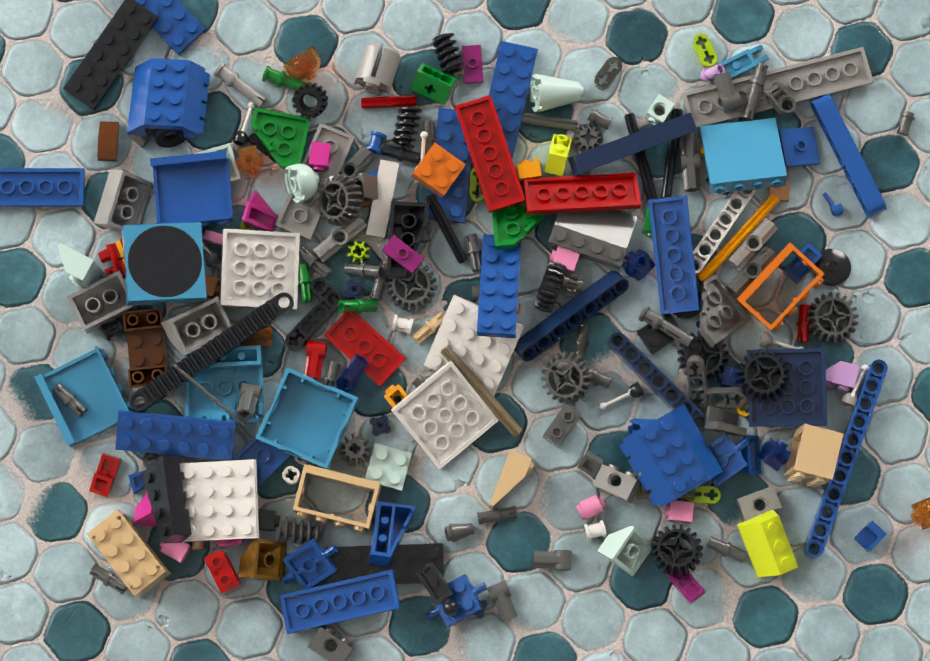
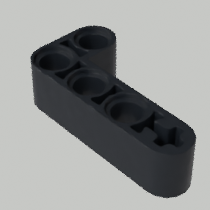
(310, 318)

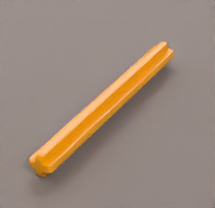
(738, 238)

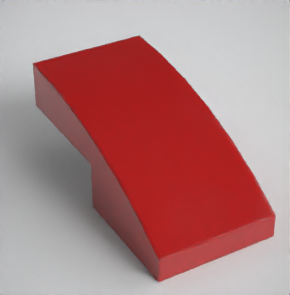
(105, 474)

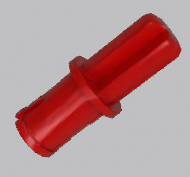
(803, 324)

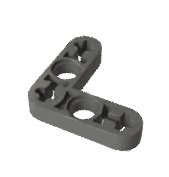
(707, 393)

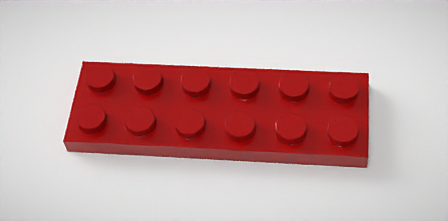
(489, 154)
(581, 193)

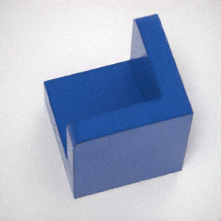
(870, 536)

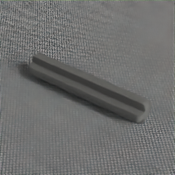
(549, 121)

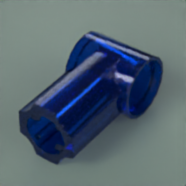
(353, 373)

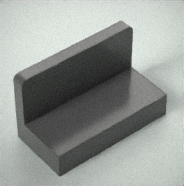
(723, 422)

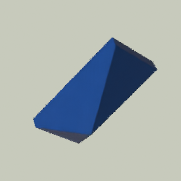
(750, 455)

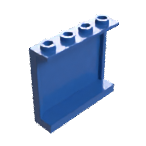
(193, 189)

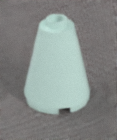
(553, 92)

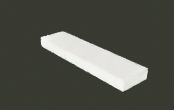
(381, 207)

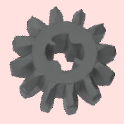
(360, 444)

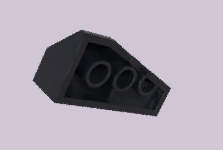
(408, 224)

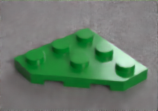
(282, 135)
(513, 225)

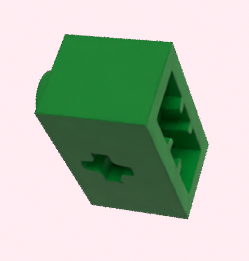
(433, 84)

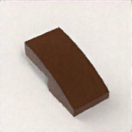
(108, 141)

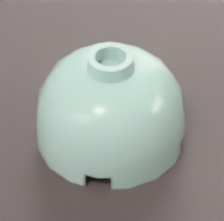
(301, 182)

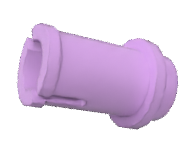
(709, 73)

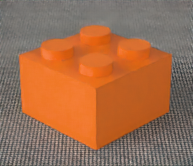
(438, 170)

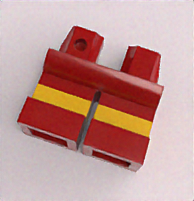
(115, 253)

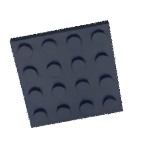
(802, 400)

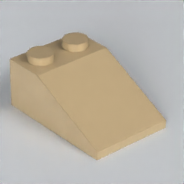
(514, 472)

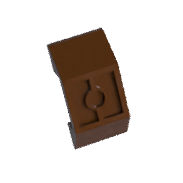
(145, 345)

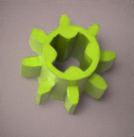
(363, 253)

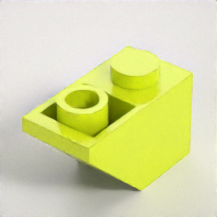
(558, 154)

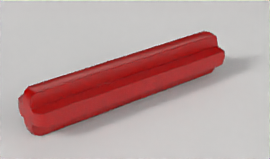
(388, 101)

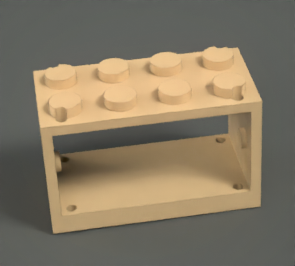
(813, 456)
(340, 478)
(128, 553)

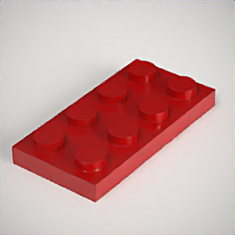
(356, 336)

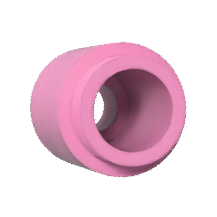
(591, 507)

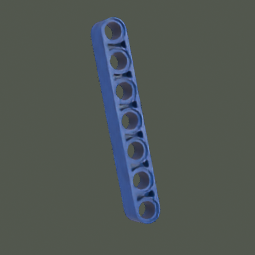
(848, 155)

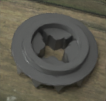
(580, 143)

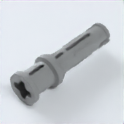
(232, 80)

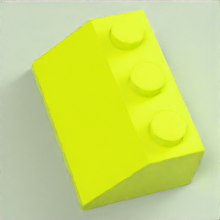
(767, 545)

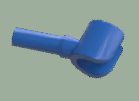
(836, 210)

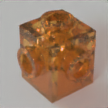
(246, 155)
(921, 513)

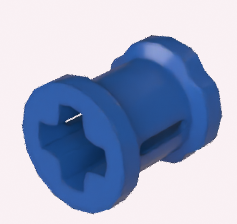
(376, 142)

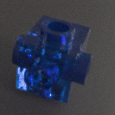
(638, 264)
(774, 453)

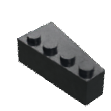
(168, 499)

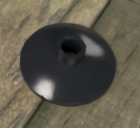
(836, 276)

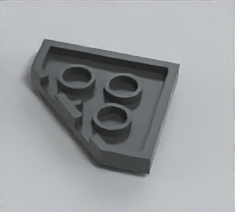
(719, 311)

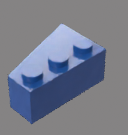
(389, 528)

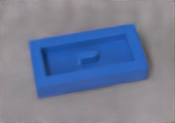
(796, 269)

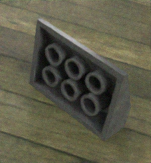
(595, 235)

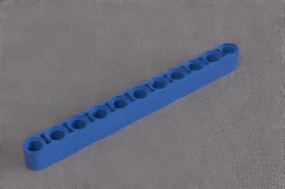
(852, 452)

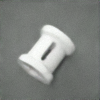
(402, 324)
(296, 478)
(595, 530)

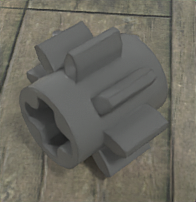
(572, 284)

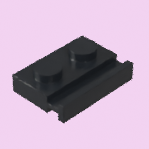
(656, 339)

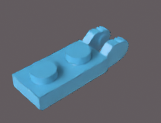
(743, 62)

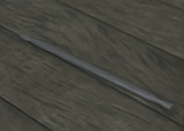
(209, 395)

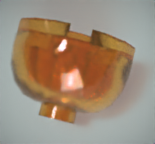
(304, 64)

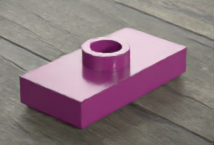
(472, 64)
(403, 254)
(687, 586)

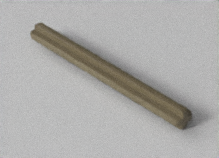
(482, 391)

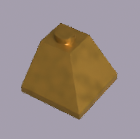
(263, 560)

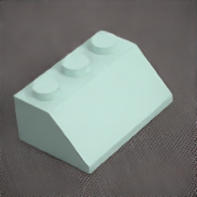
(80, 268)

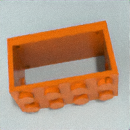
(767, 272)

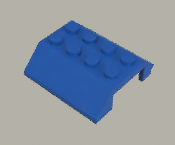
(168, 97)
(670, 456)

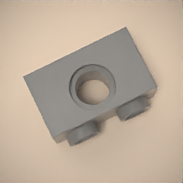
(606, 478)
(767, 496)

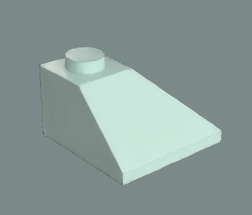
(626, 549)

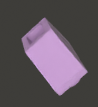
(842, 375)

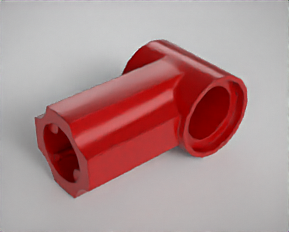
(315, 355)

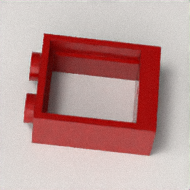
(223, 572)

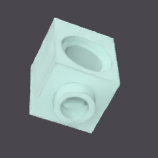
(661, 103)

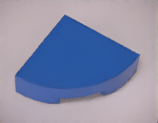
(137, 482)

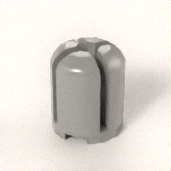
(383, 79)

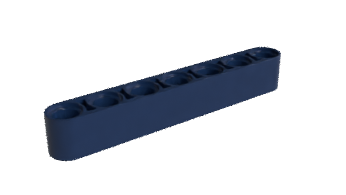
(632, 144)
(571, 315)
(654, 373)

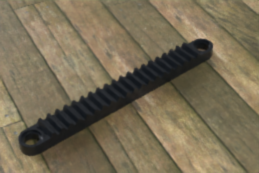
(212, 351)

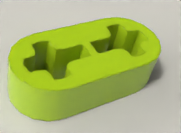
(708, 49)
(473, 184)
(705, 500)

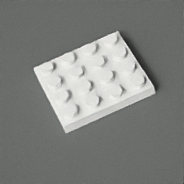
(258, 267)
(482, 355)
(444, 415)
(221, 499)

